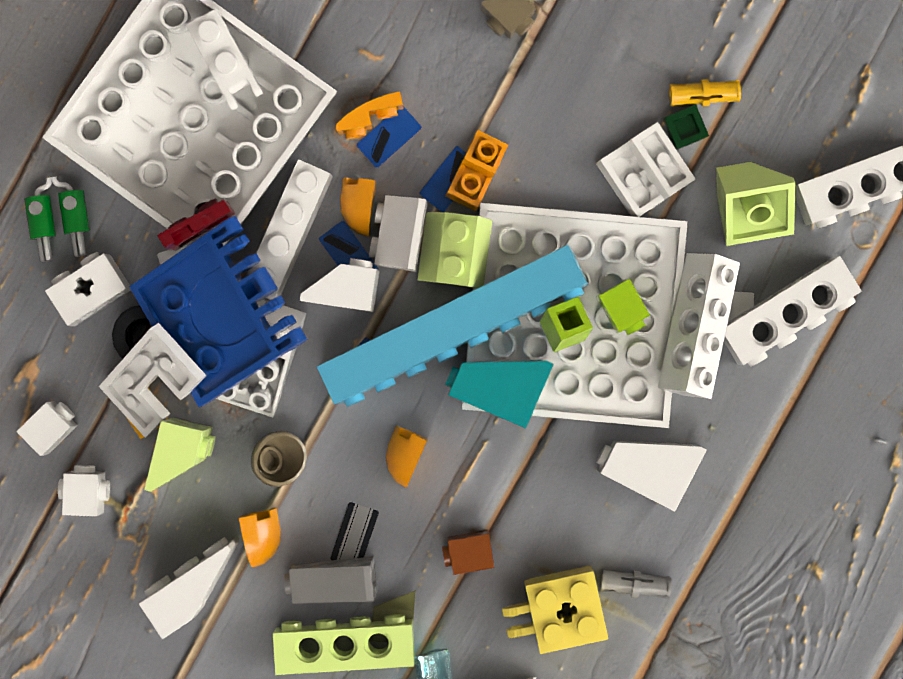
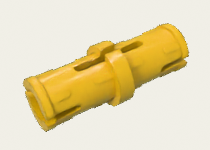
(704, 92)

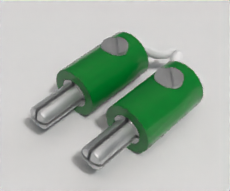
(41, 219)

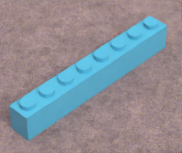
(453, 325)

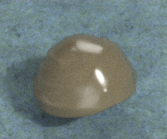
(278, 458)

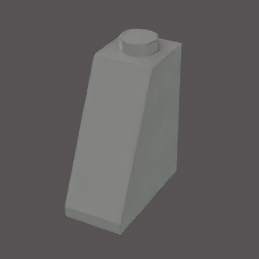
(332, 581)

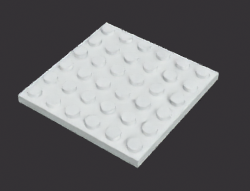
(608, 373)

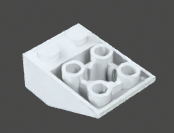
(264, 388)
(179, 600)

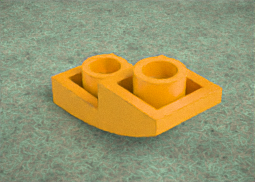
(359, 120)
(476, 170)

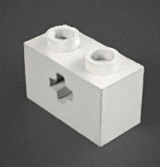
(107, 287)

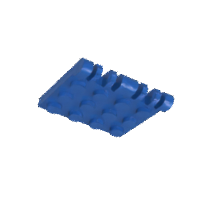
(216, 312)

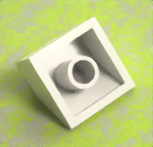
(399, 232)
(346, 287)

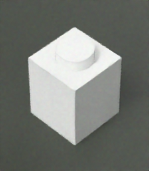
(48, 427)

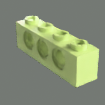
(292, 659)

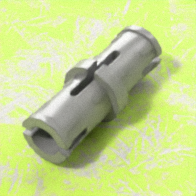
(635, 584)

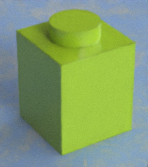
(624, 307)
(566, 324)

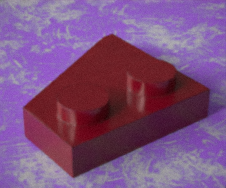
(189, 229)

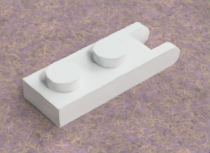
(222, 55)

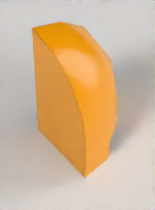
(357, 203)
(403, 454)
(260, 535)

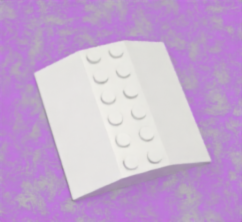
(163, 130)

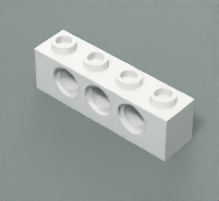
(813, 194)
(840, 291)
(698, 325)

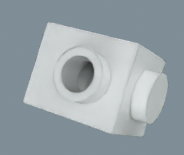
(83, 491)

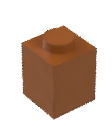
(468, 552)

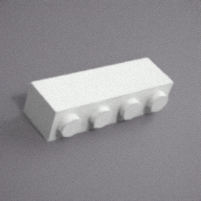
(292, 222)

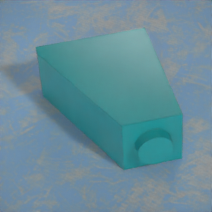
(501, 387)

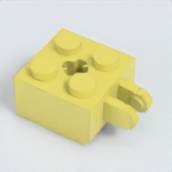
(546, 597)

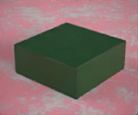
(685, 127)

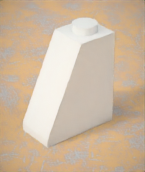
(652, 468)

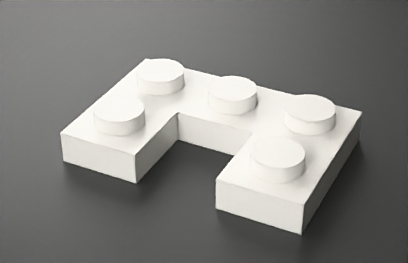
(151, 357)

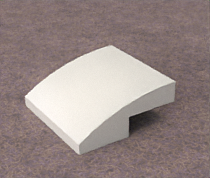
(645, 170)

